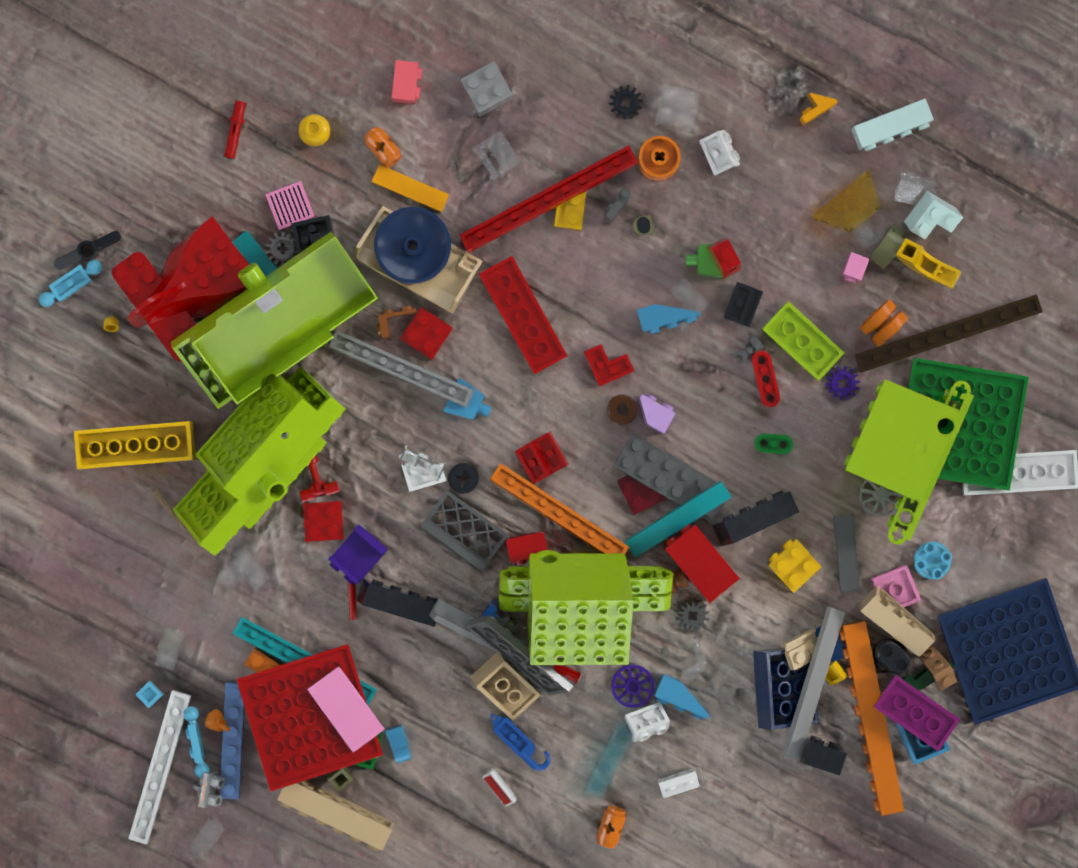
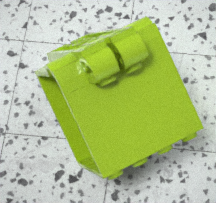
(904, 447)
(582, 604)

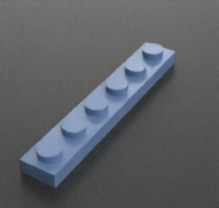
(232, 742)

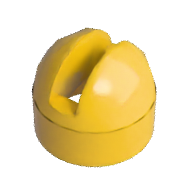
(111, 324)

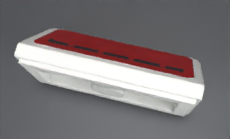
(499, 787)

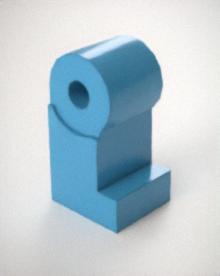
(399, 743)

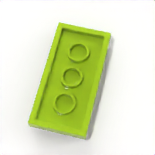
(803, 341)

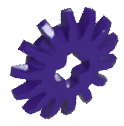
(844, 391)

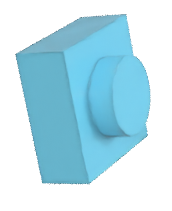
(149, 694)

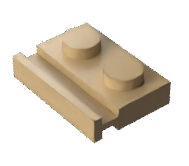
(800, 649)

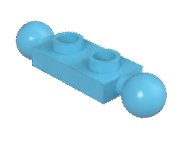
(70, 283)
(193, 734)

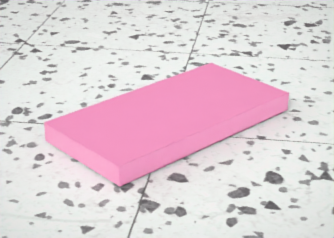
(346, 709)

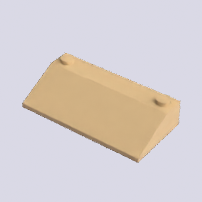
(443, 290)

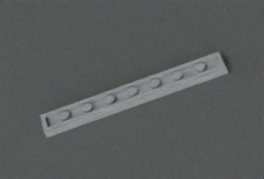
(401, 368)
(813, 683)

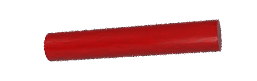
(352, 601)

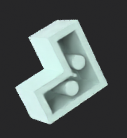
(929, 213)

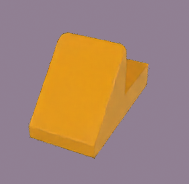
(820, 104)

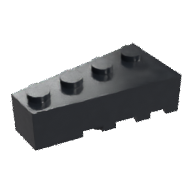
(756, 518)
(396, 602)

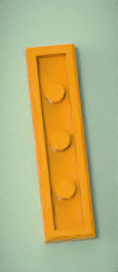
(410, 188)

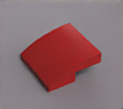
(541, 457)

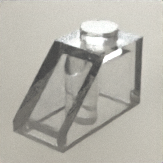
(421, 463)

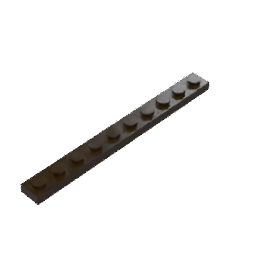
(948, 333)

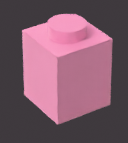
(854, 268)

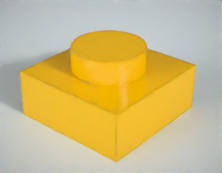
(835, 673)

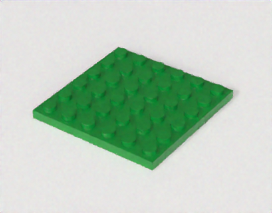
(991, 428)

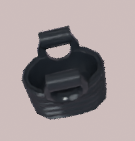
(891, 656)

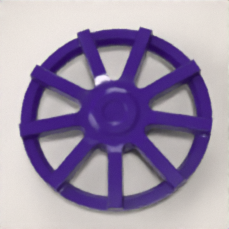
(632, 686)

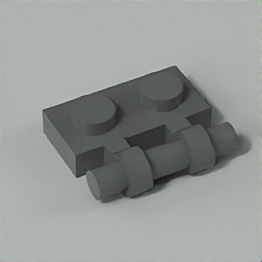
(613, 210)

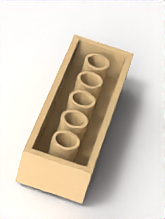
(338, 813)

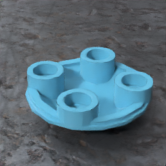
(932, 560)

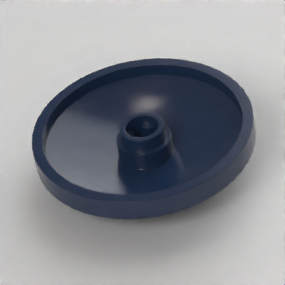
(410, 227)

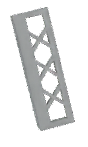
(454, 619)

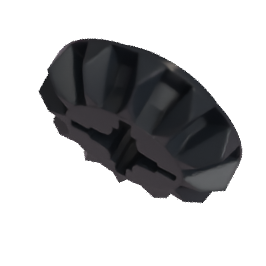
(455, 483)

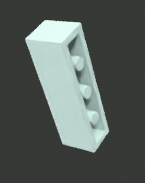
(892, 124)

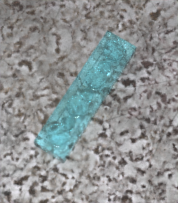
(609, 760)

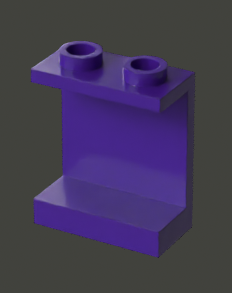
(357, 555)

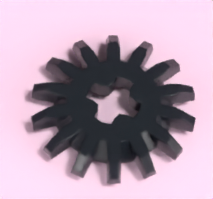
(627, 94)

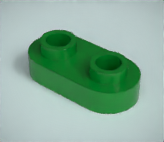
(773, 442)

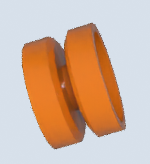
(664, 148)
(885, 325)

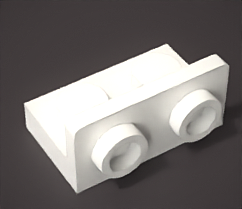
(720, 152)
(647, 722)
(678, 783)

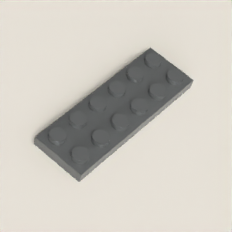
(663, 473)
(518, 655)

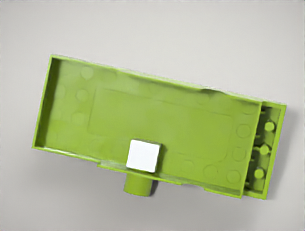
(273, 321)

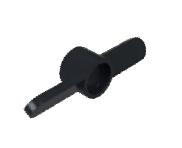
(77, 255)

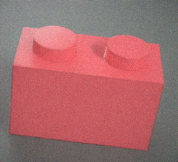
(406, 82)

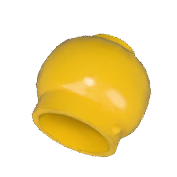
(314, 130)

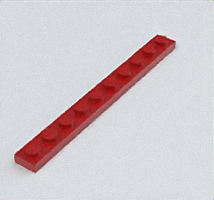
(548, 199)

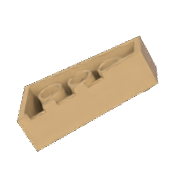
(897, 621)

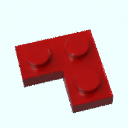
(606, 370)

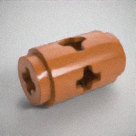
(391, 152)
(617, 818)

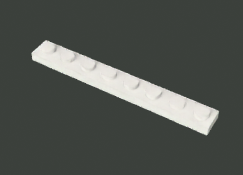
(159, 767)

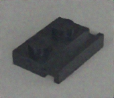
(743, 304)

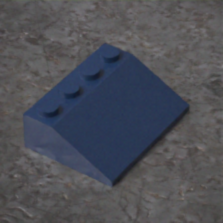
(777, 689)

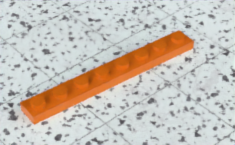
(557, 511)

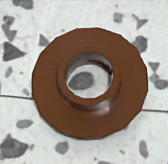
(622, 399)

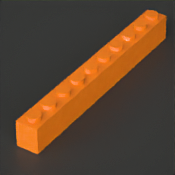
(872, 721)

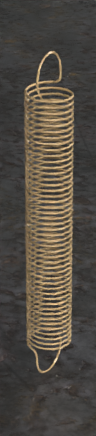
(166, 507)

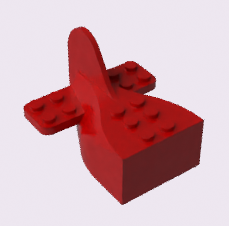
(192, 283)

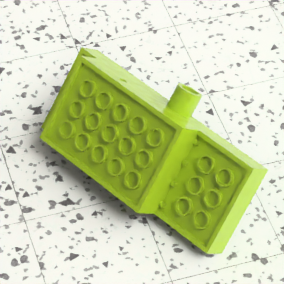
(257, 456)

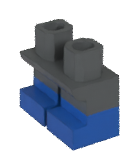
(503, 619)

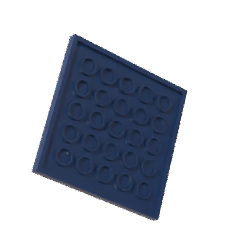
(1010, 651)

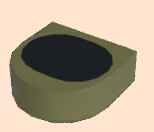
(643, 225)

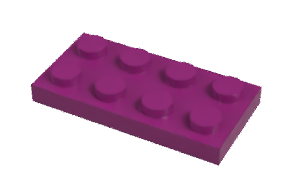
(916, 712)

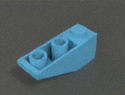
(659, 316)
(674, 692)

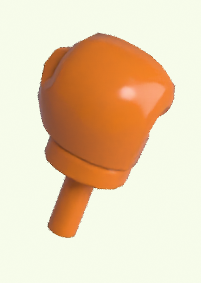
(216, 721)

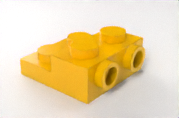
(793, 564)

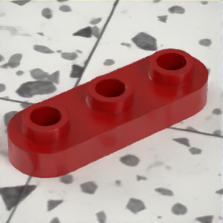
(771, 386)

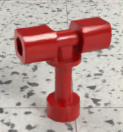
(318, 487)

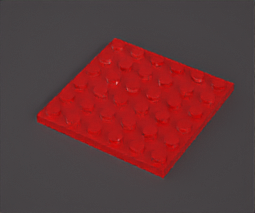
(291, 728)

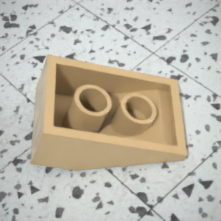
(505, 686)

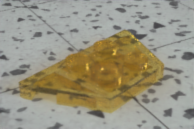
(851, 205)

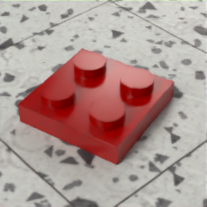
(426, 333)
(323, 521)

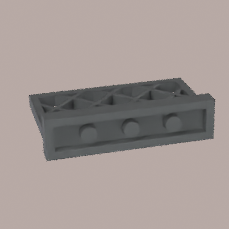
(453, 544)

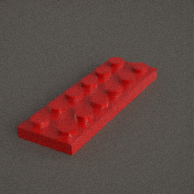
(523, 315)

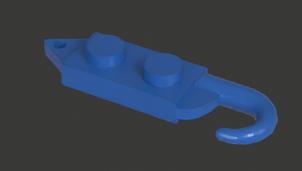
(518, 741)

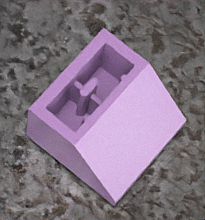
(656, 415)

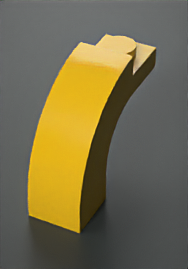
(921, 262)

